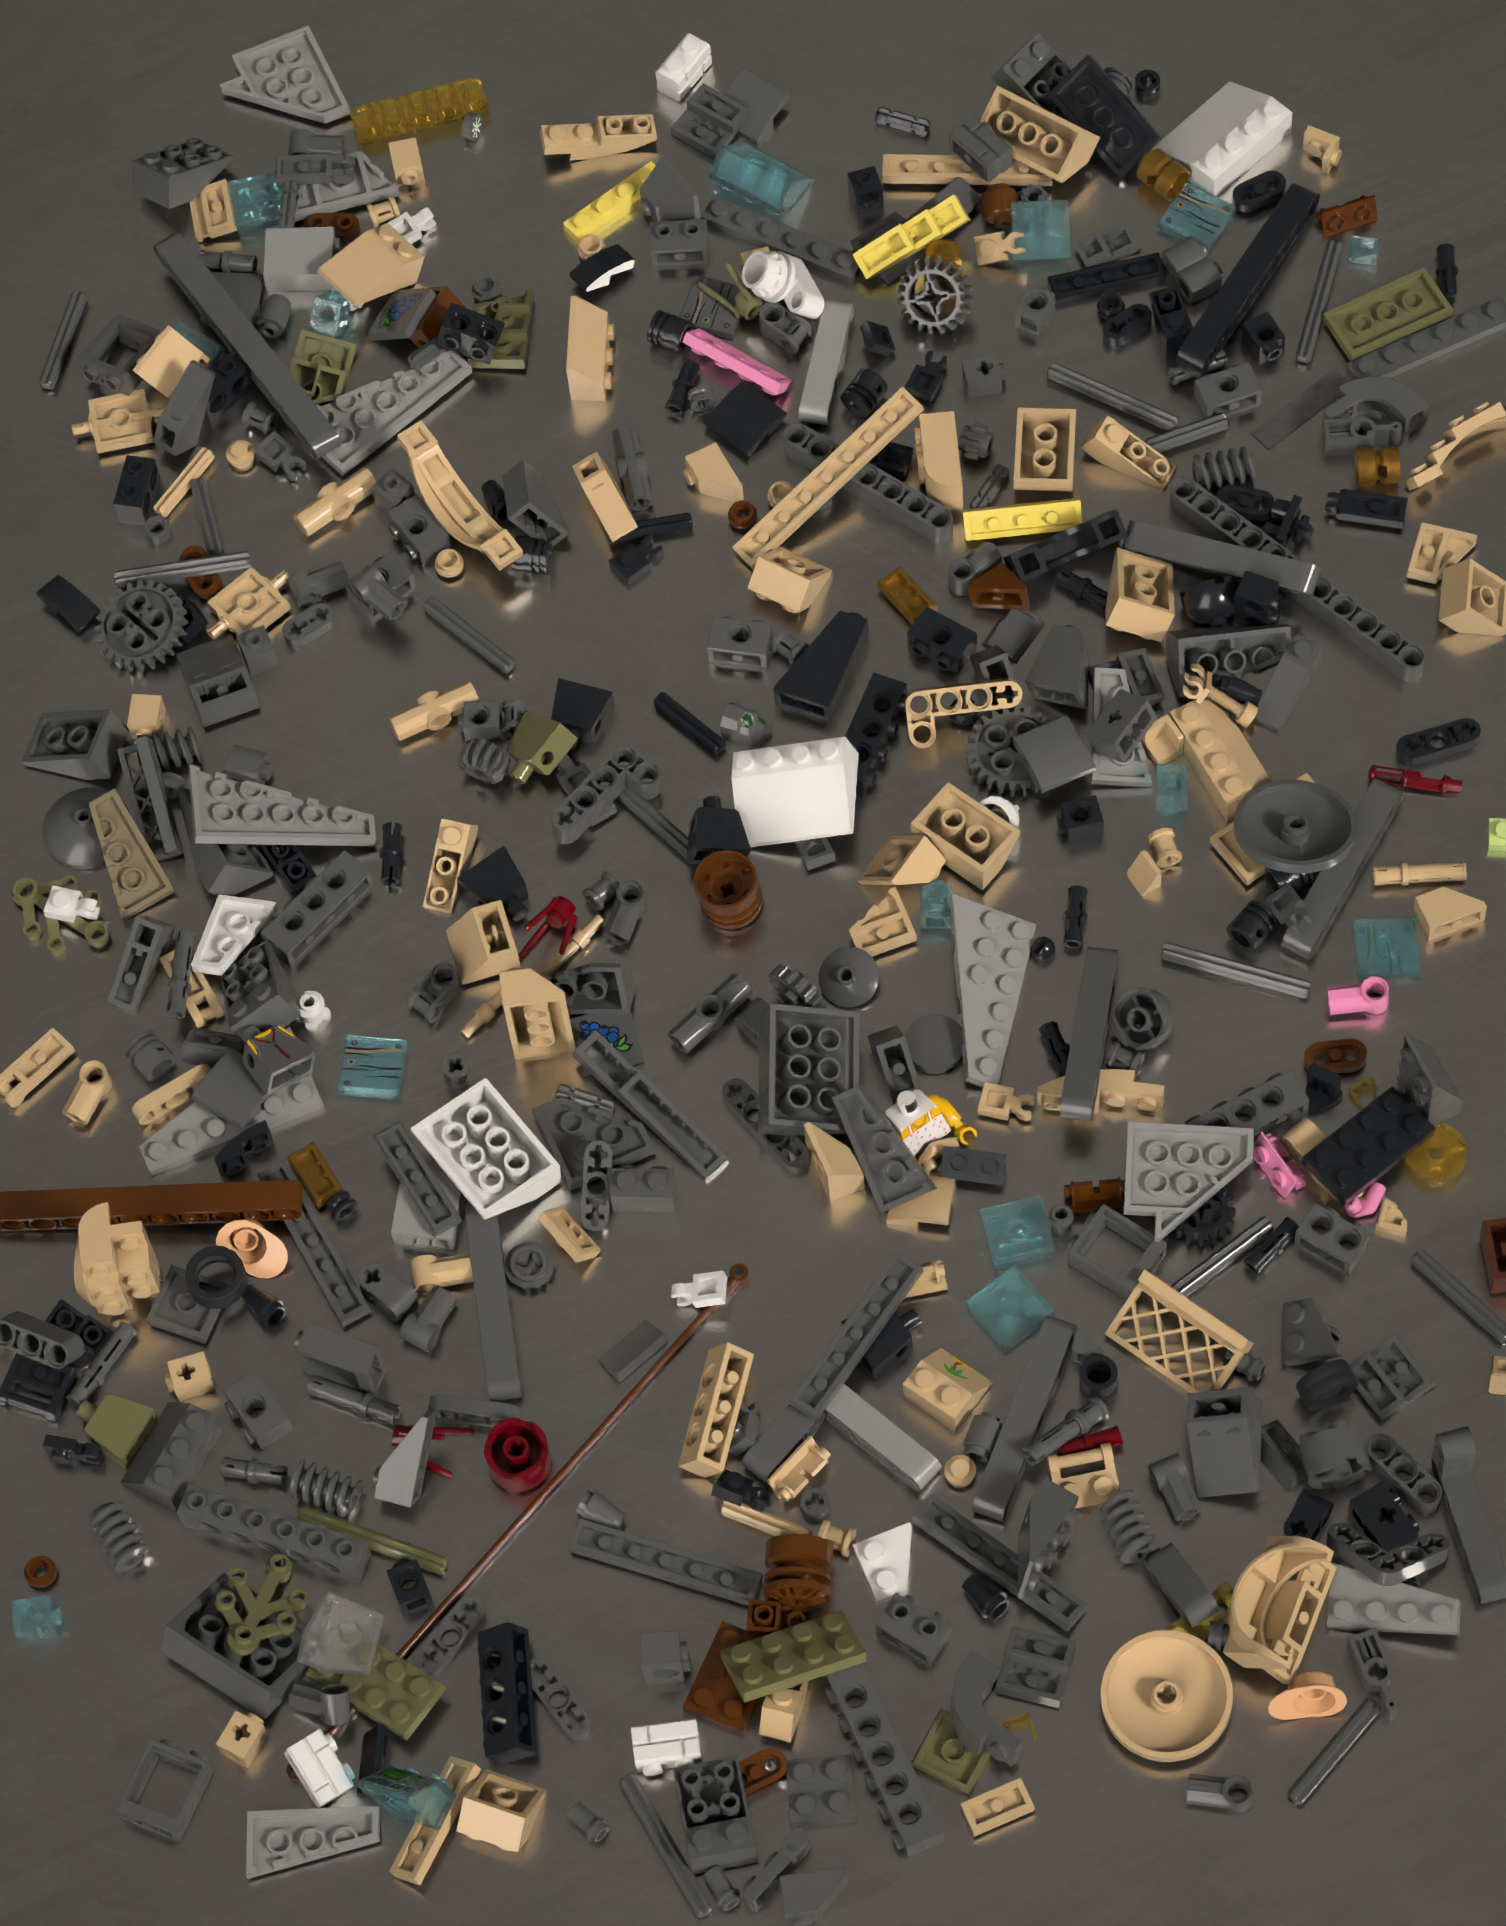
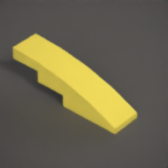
(911, 237)

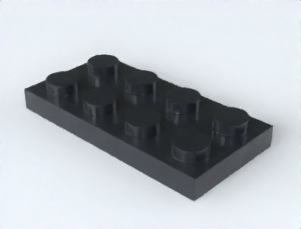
(1099, 106)
(1368, 1145)

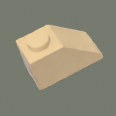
(712, 474)
(1446, 911)

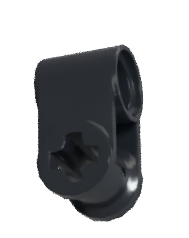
(1308, 1515)

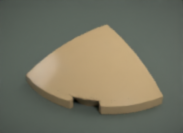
(929, 1208)

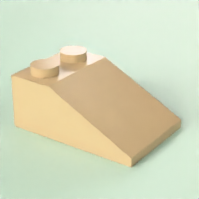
(373, 265)
(1140, 595)

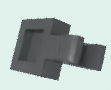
(745, 1428)

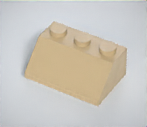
(588, 351)
(966, 835)

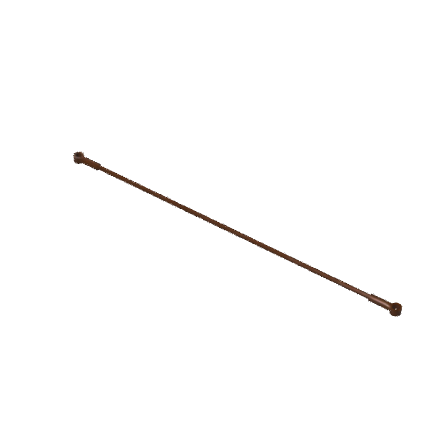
(732, 1283)

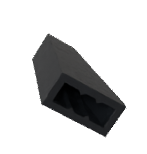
(823, 670)

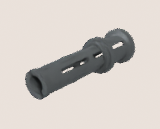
(1075, 1424)

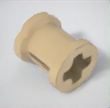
(374, 211)
(1164, 847)
(840, 1538)

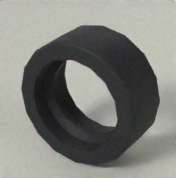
(209, 1256)

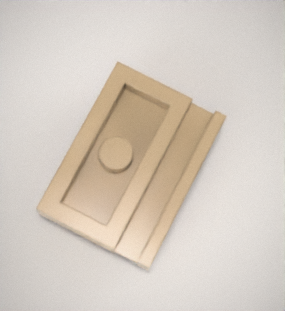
(213, 211)

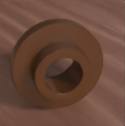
(742, 508)
(36, 1564)

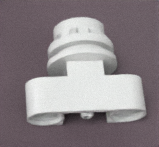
(785, 277)

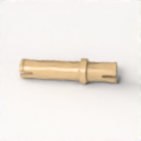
(1415, 873)

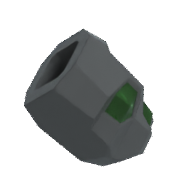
(744, 725)

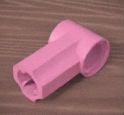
(1355, 997)

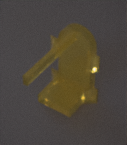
(1369, 1081)
(1007, 1722)

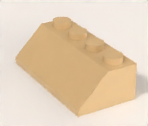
(1039, 136)
(1219, 754)
(535, 1014)

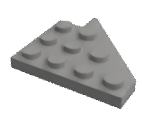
(288, 77)
(1180, 1168)

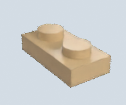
(997, 1807)

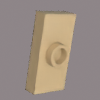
(569, 1234)

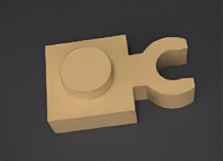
(994, 247)
(1000, 1101)

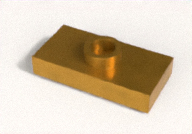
(905, 594)
(315, 1174)

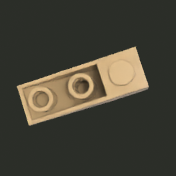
(1126, 453)
(605, 496)
(450, 860)
(782, 1712)

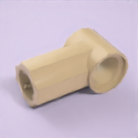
(87, 1094)
(440, 1272)

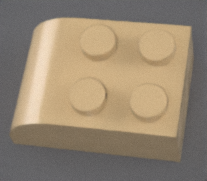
(1045, 449)
(939, 460)

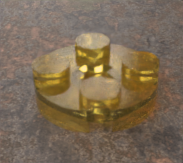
(1442, 1170)

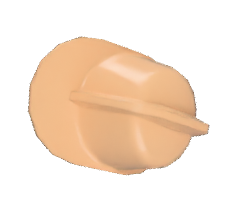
(258, 1248)
(1309, 1696)

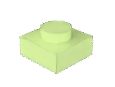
(1497, 834)

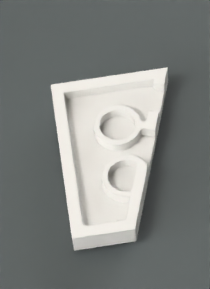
(229, 931)

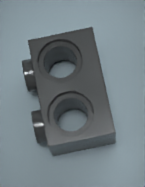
(1327, 1244)

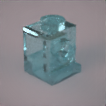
(935, 906)

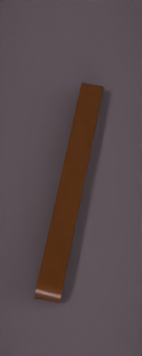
(153, 1204)

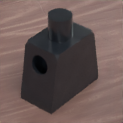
(582, 709)
(715, 830)
(496, 880)
(891, 1343)

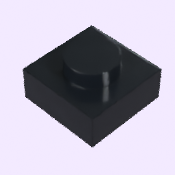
(877, 338)

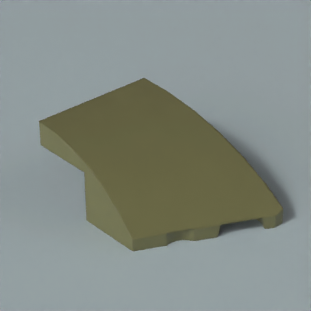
(516, 334)
(322, 365)

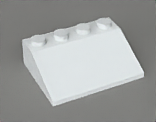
(1227, 136)
(796, 791)
(488, 1151)

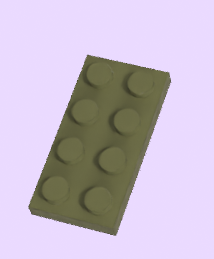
(1387, 314)
(793, 1656)
(391, 1695)

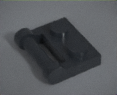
(38, 1378)

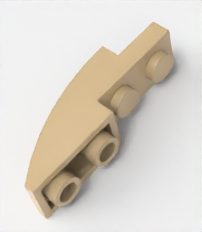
(604, 138)
(1115, 1088)

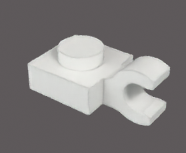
(411, 227)
(67, 904)
(706, 1290)

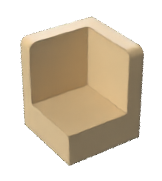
(1163, 741)

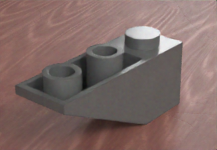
(184, 413)

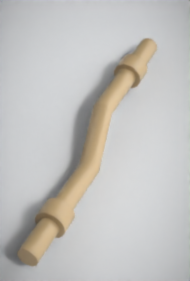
(578, 940)

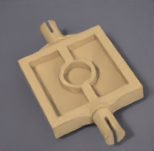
(119, 421)
(248, 603)

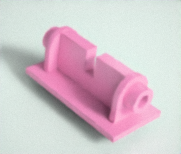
(1270, 1155)

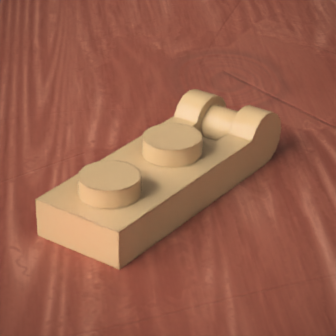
(199, 993)
(34, 1066)

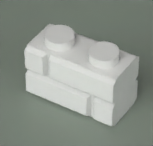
(683, 67)
(666, 1746)
(320, 1768)

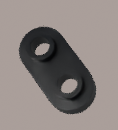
(1257, 191)
(1247, 500)

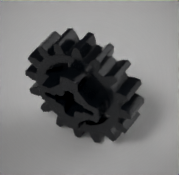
(1215, 1212)

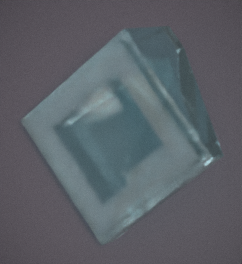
(1364, 250)

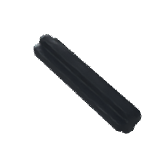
(658, 526)
(689, 723)

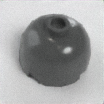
(1142, 1018)

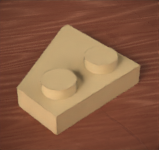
(1436, 550)

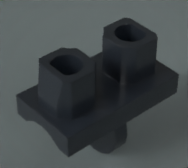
(1291, 524)

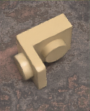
(1322, 145)

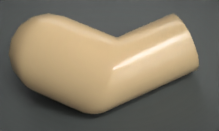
(933, 1152)

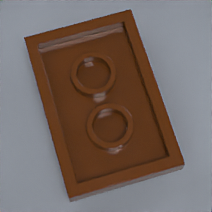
(713, 1691)

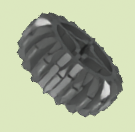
(937, 317)

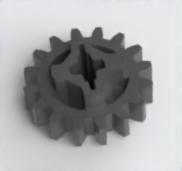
(795, 988)

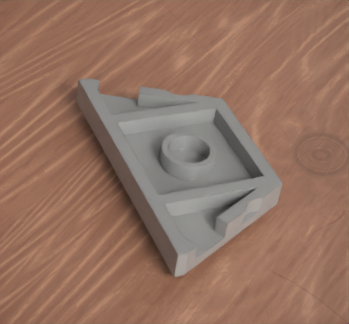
(332, 197)

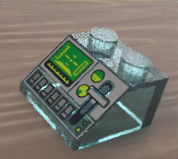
(410, 1795)

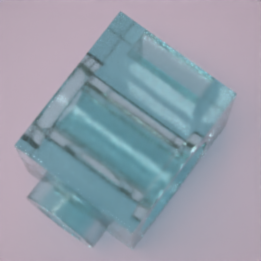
(321, 322)
(1172, 777)
(26, 1608)

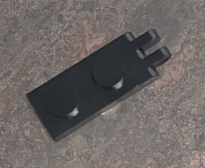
(1367, 507)

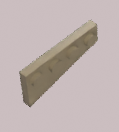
(131, 864)

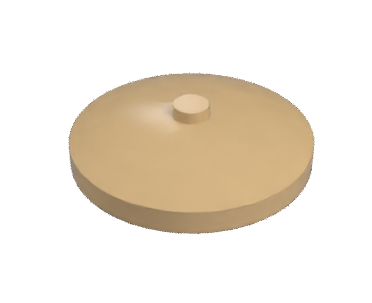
(1166, 1695)

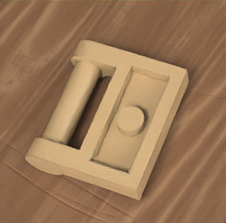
(1091, 1487)

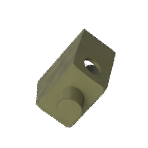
(538, 746)
(117, 1427)

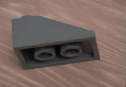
(77, 743)

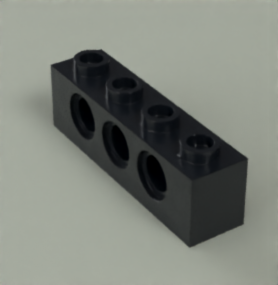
(880, 694)
(506, 1693)

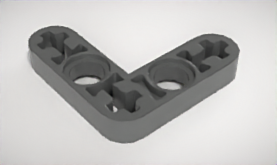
(1383, 1566)

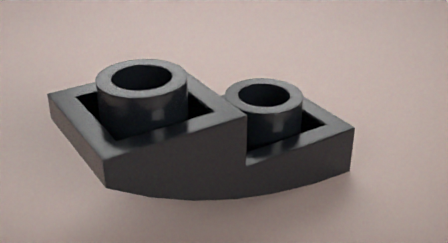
(598, 268)
(69, 602)
(289, 865)
(233, 1156)
(88, 1328)

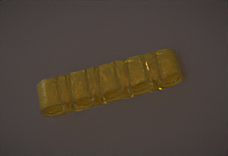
(419, 110)

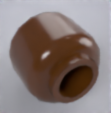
(997, 204)

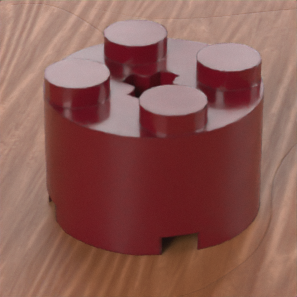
(529, 1442)

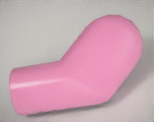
(1368, 1204)

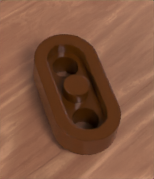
(346, 233)
(200, 582)
(1334, 1055)
(755, 1771)

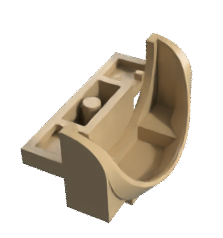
(111, 1277)
(1276, 1616)

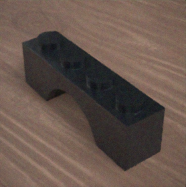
(1066, 545)

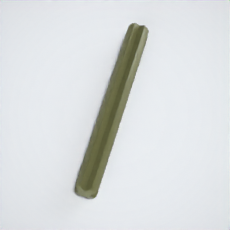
(377, 1541)

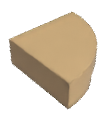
(1391, 1219)

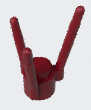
(559, 913)
(438, 1434)

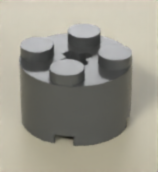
(1334, 1455)

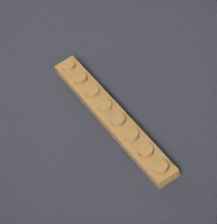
(829, 477)

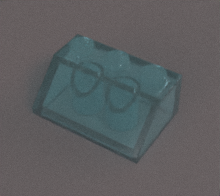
(759, 178)

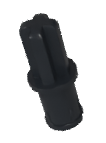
(1446, 270)
(681, 387)

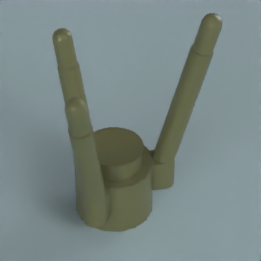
(746, 301)

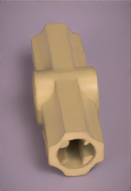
(335, 501)
(432, 710)

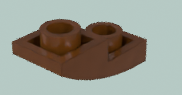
(770, 1616)

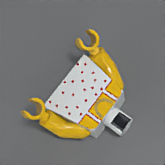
(925, 1119)

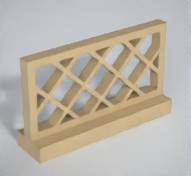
(1188, 1311)

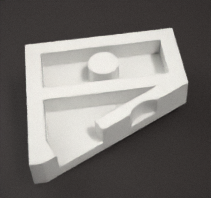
(886, 1562)

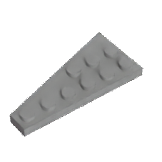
(381, 409)
(264, 815)
(989, 975)
(202, 1131)

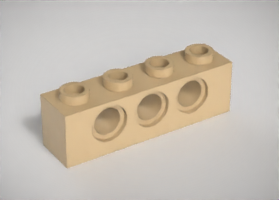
(715, 1410)

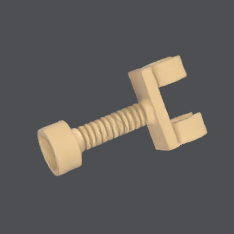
(1244, 712)

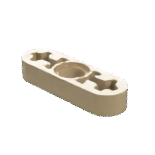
(169, 1095)

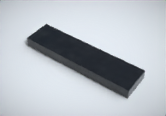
(1107, 278)

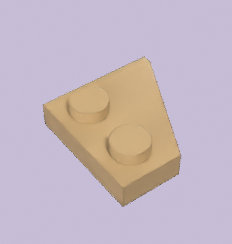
(884, 926)

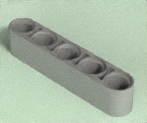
(826, 362)
(882, 1438)

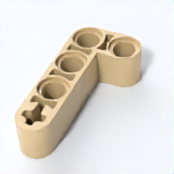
(963, 705)

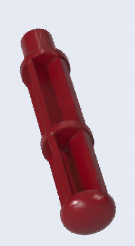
(1413, 779)

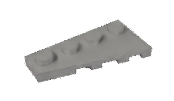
(1110, 771)
(1363, 1605)
(302, 1835)

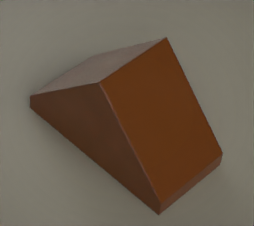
(998, 590)

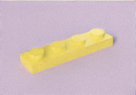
(608, 207)
(1021, 519)

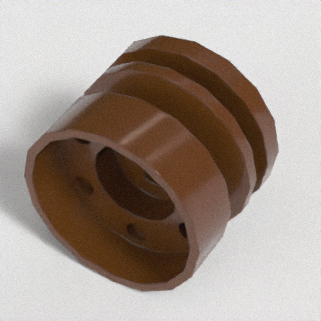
(721, 877)
(798, 1570)

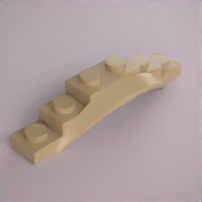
(1458, 430)
(452, 501)

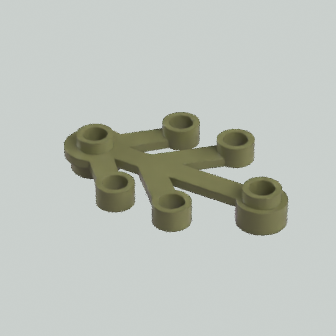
(37, 898)
(260, 1607)

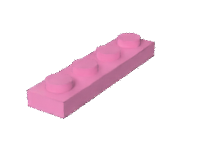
(732, 358)

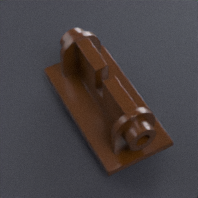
(1348, 216)
(1086, 1198)

